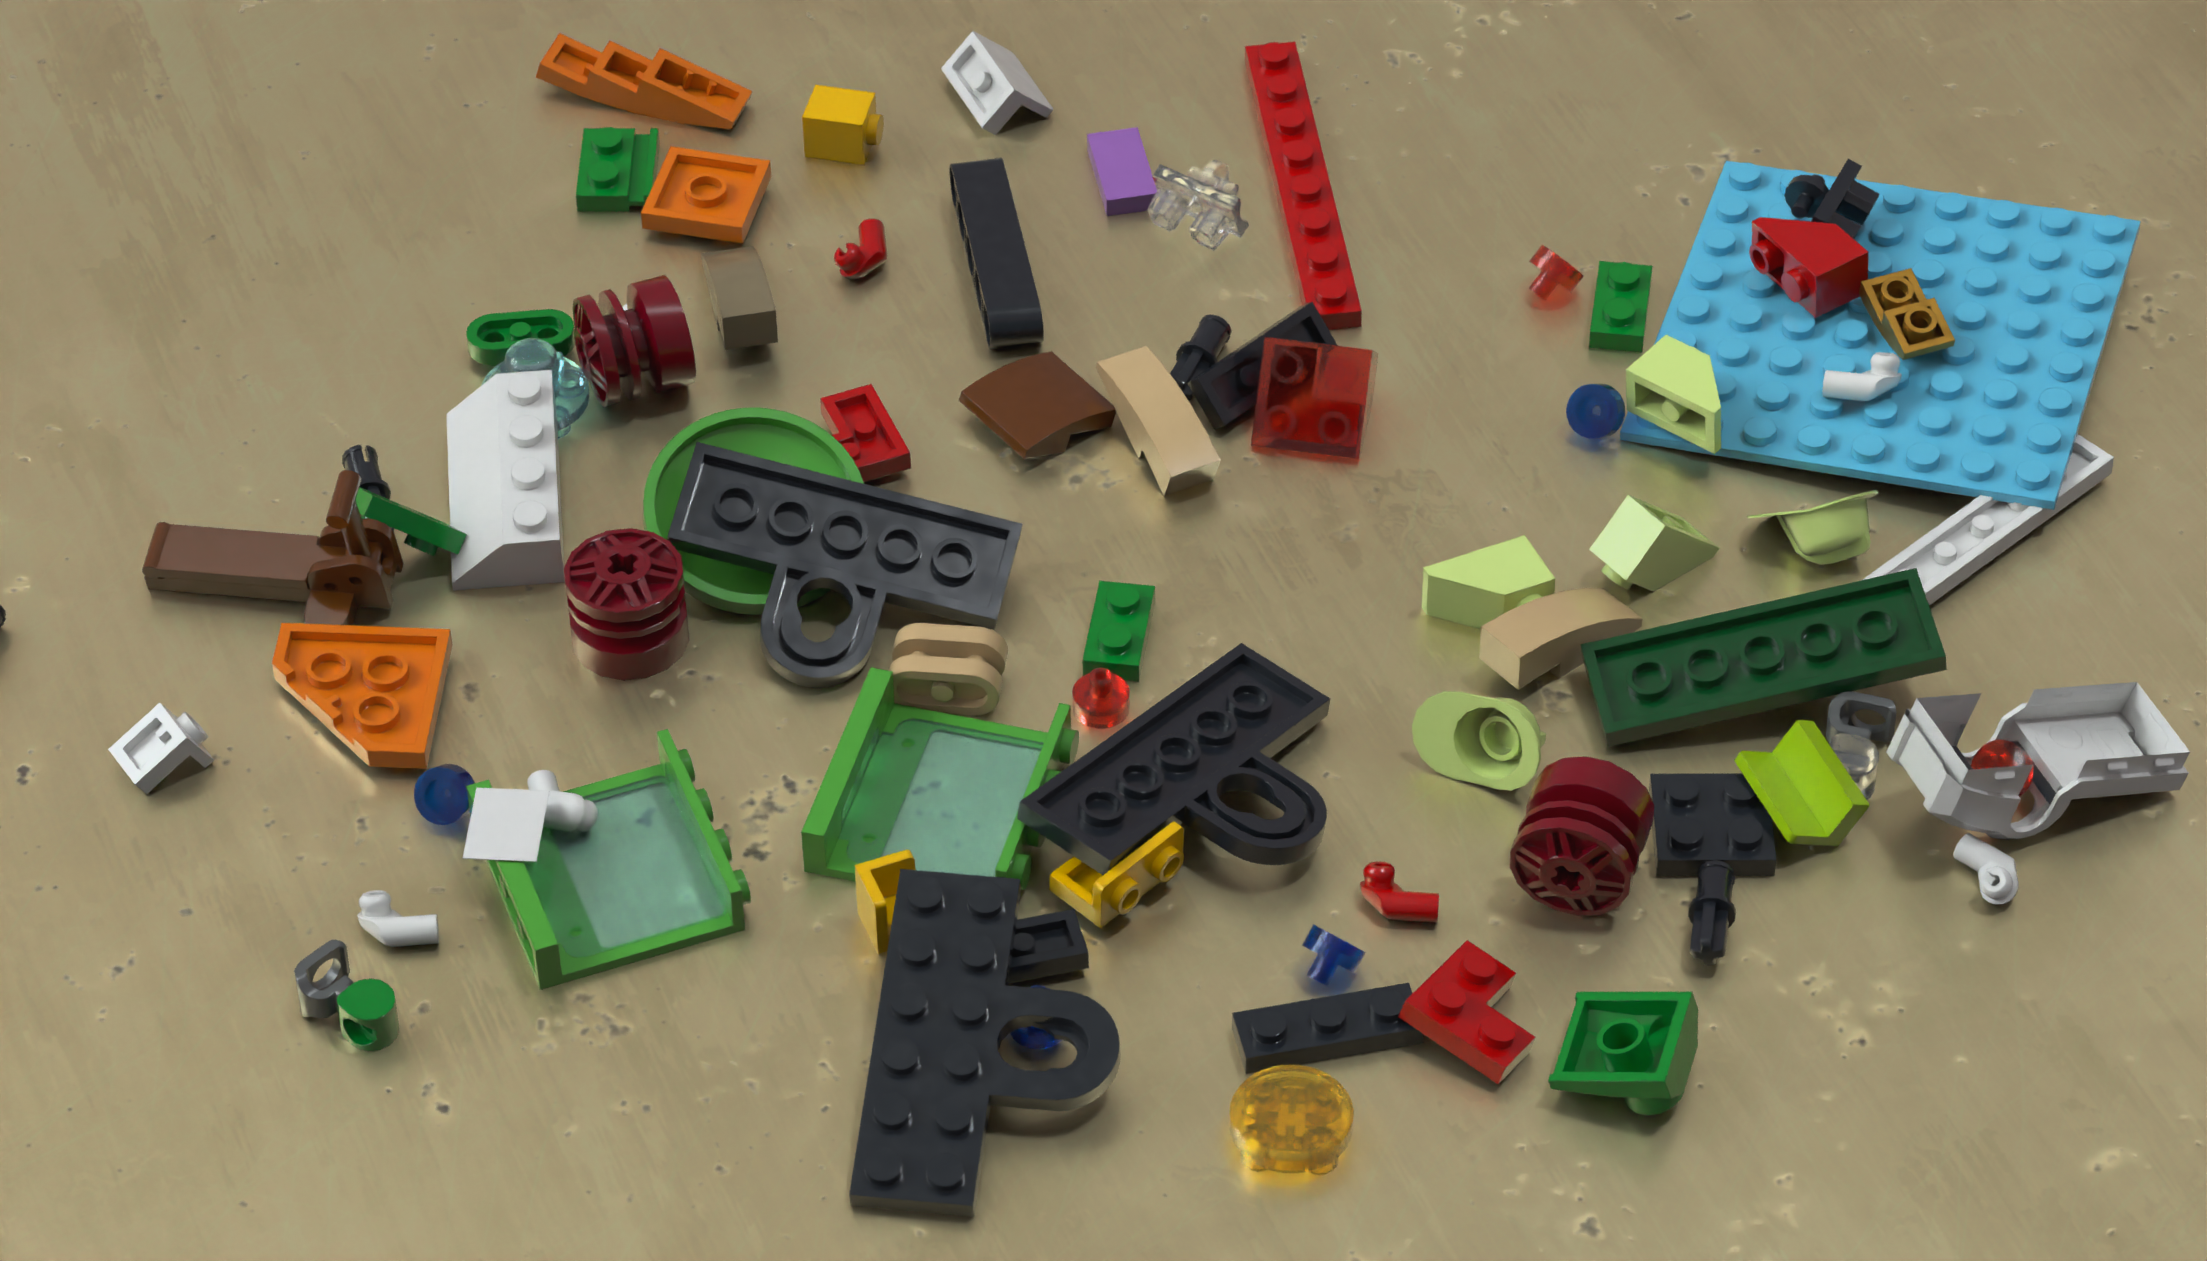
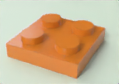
(706, 194)

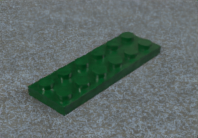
(1763, 657)

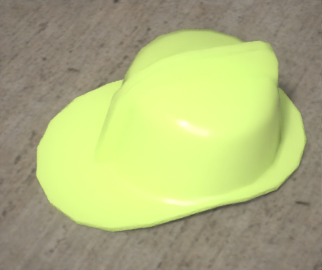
(1829, 530)
(1479, 739)

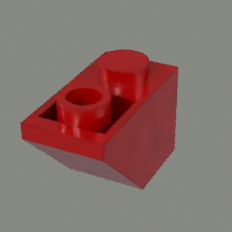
(1809, 261)

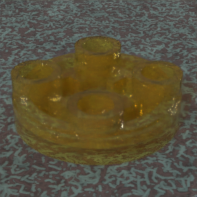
(1291, 1120)

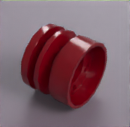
(623, 343)
(626, 604)
(1582, 836)

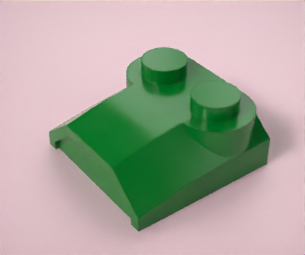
(1630, 1048)

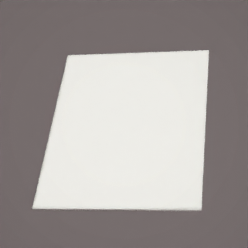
(506, 824)

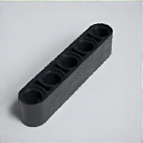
(996, 253)

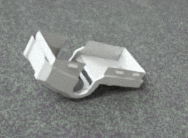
(2080, 746)

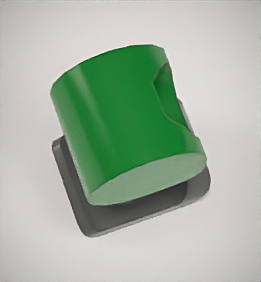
(364, 1007)

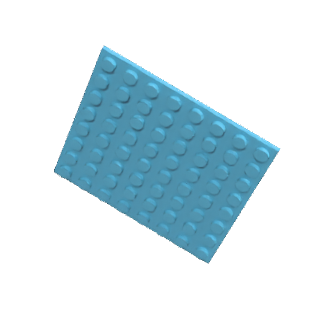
(1989, 417)

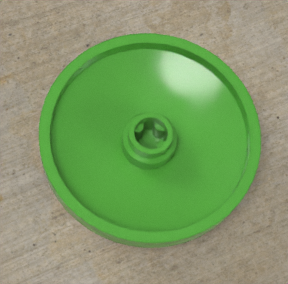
(754, 432)

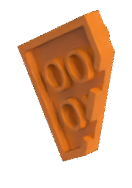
(368, 685)

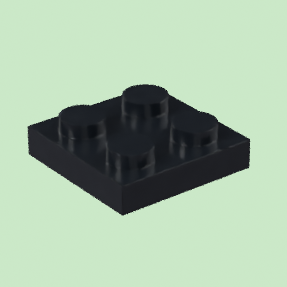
(1710, 820)

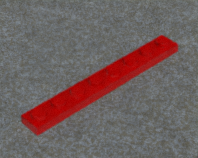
(1302, 184)

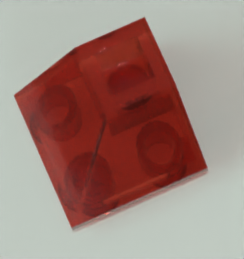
(1314, 397)

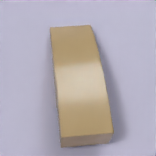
(1159, 420)
(1549, 633)

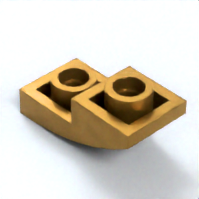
(1905, 315)

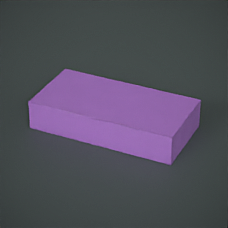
(1121, 170)

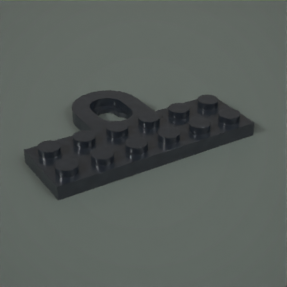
(840, 538)
(1180, 759)
(940, 1039)

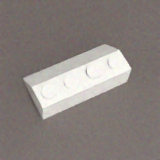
(506, 483)

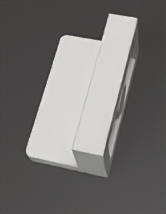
(992, 82)

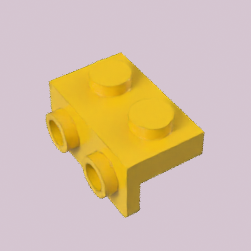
(1120, 889)

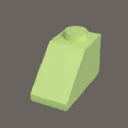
(1676, 391)
(1649, 546)
(1485, 583)

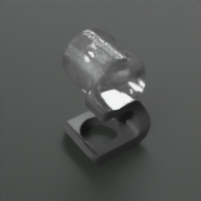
(1852, 737)

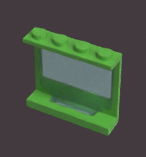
(932, 788)
(631, 885)

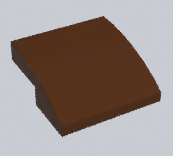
(1037, 404)

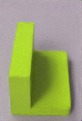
(1805, 787)

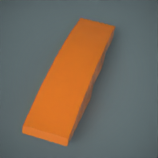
(654, 88)

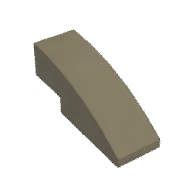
(740, 297)

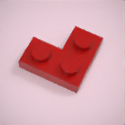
(866, 432)
(1459, 1016)

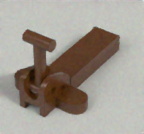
(333, 573)

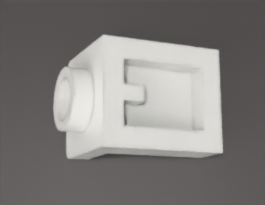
(159, 746)

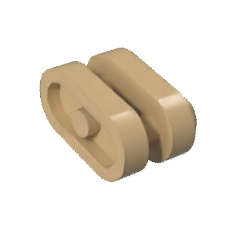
(948, 668)

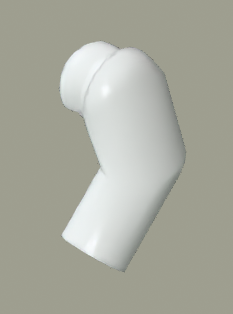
(564, 809)
(1995, 869)
(391, 927)

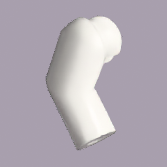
(1866, 385)

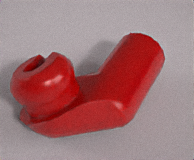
(866, 257)
(1392, 900)

